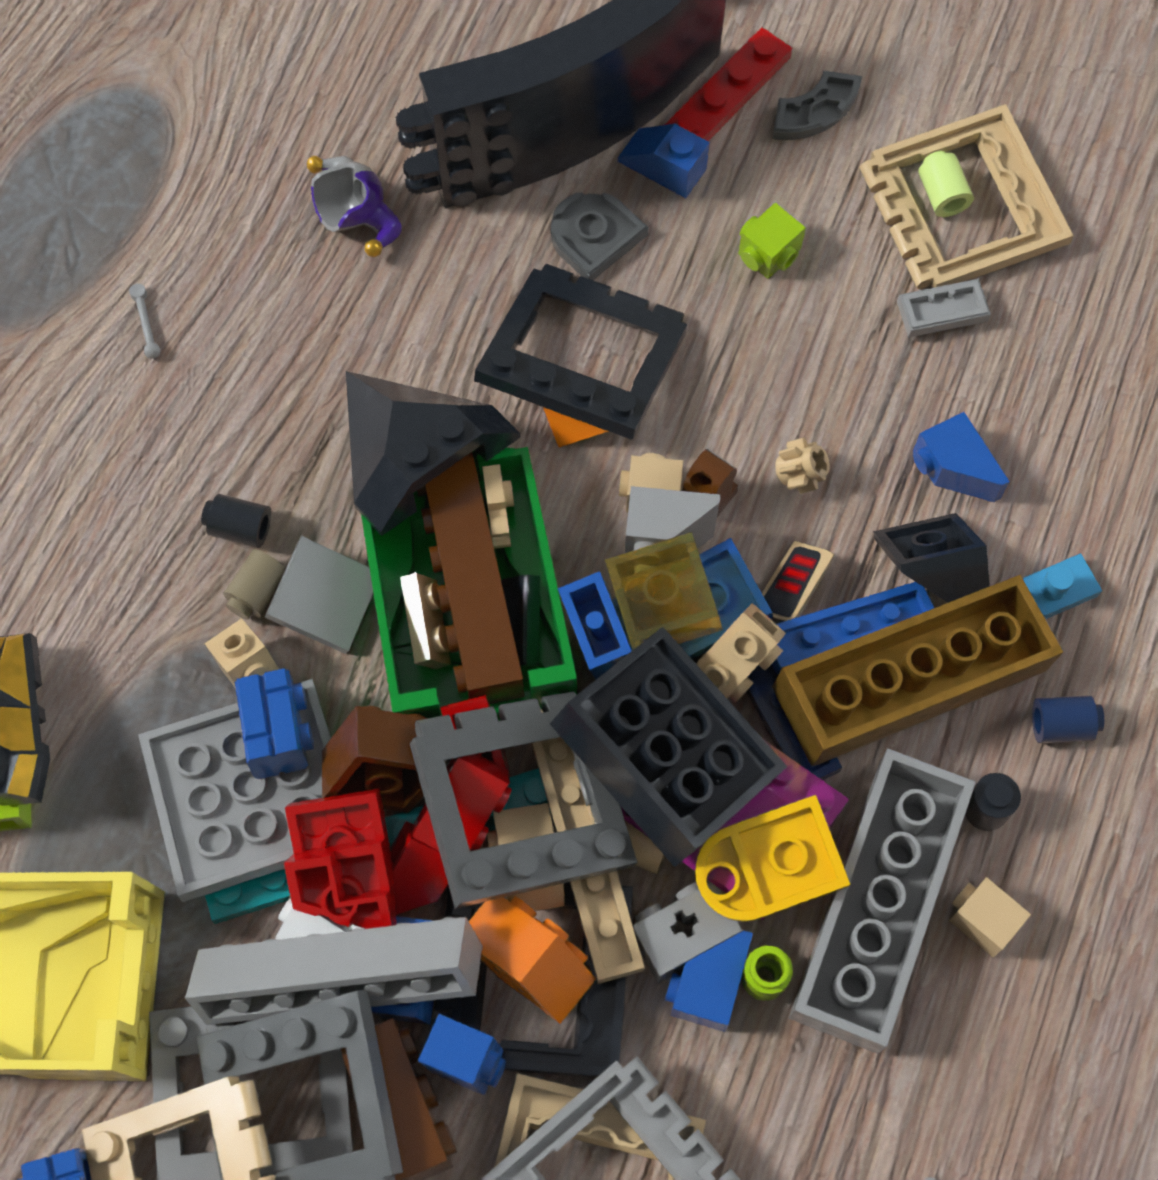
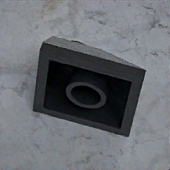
(938, 555)

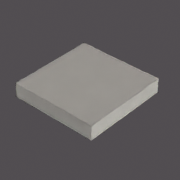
(322, 595)

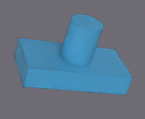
(1063, 586)

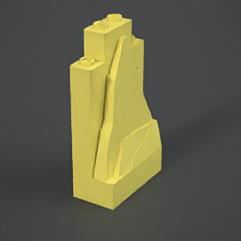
(77, 974)

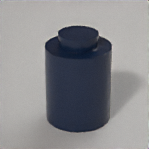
(1067, 719)

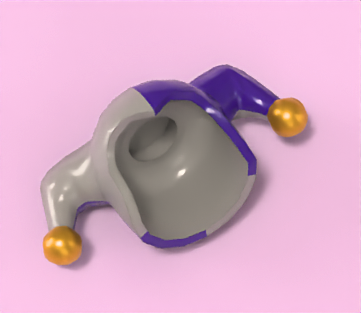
(352, 196)

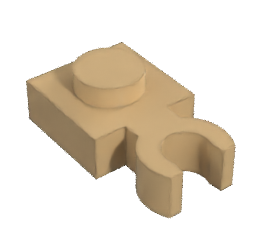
(498, 496)

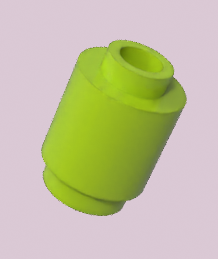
(773, 960)

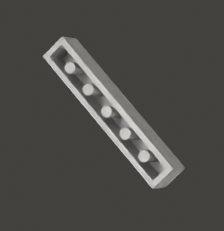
(390, 962)

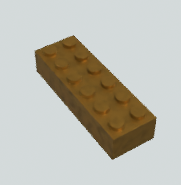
(915, 669)

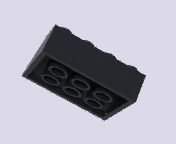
(667, 745)

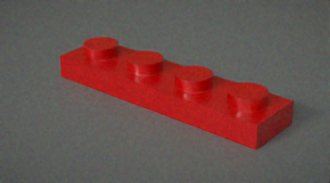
(733, 85)

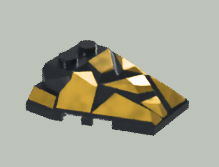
(22, 753)

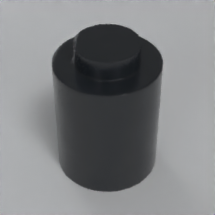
(236, 520)
(993, 801)

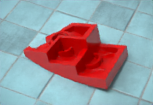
(341, 860)

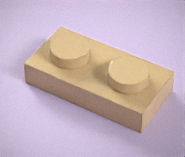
(425, 621)

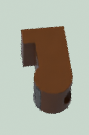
(712, 476)

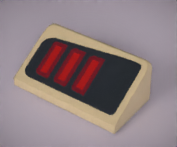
(796, 580)

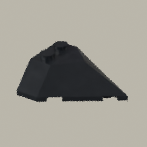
(410, 437)

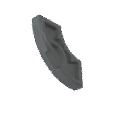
(818, 108)

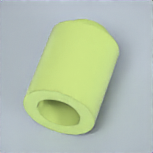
(945, 184)

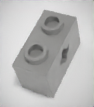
(668, 951)

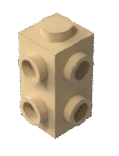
(743, 647)

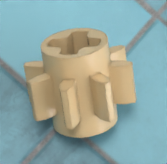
(802, 465)

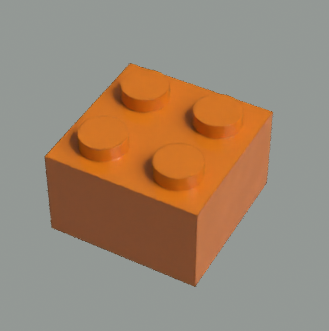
(532, 956)

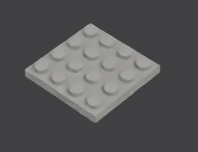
(212, 810)

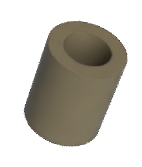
(254, 585)

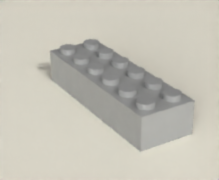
(881, 918)

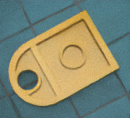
(775, 862)

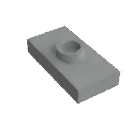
(943, 308)

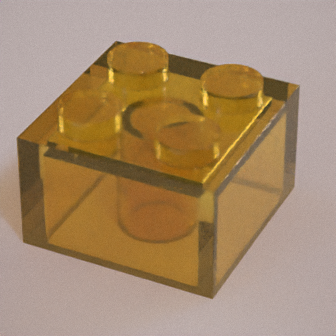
(665, 589)

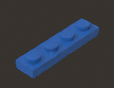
(847, 622)

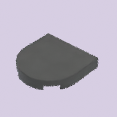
(594, 232)

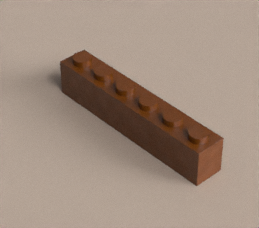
(471, 586)

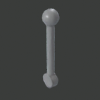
(139, 294)

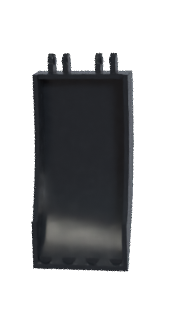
(555, 97)

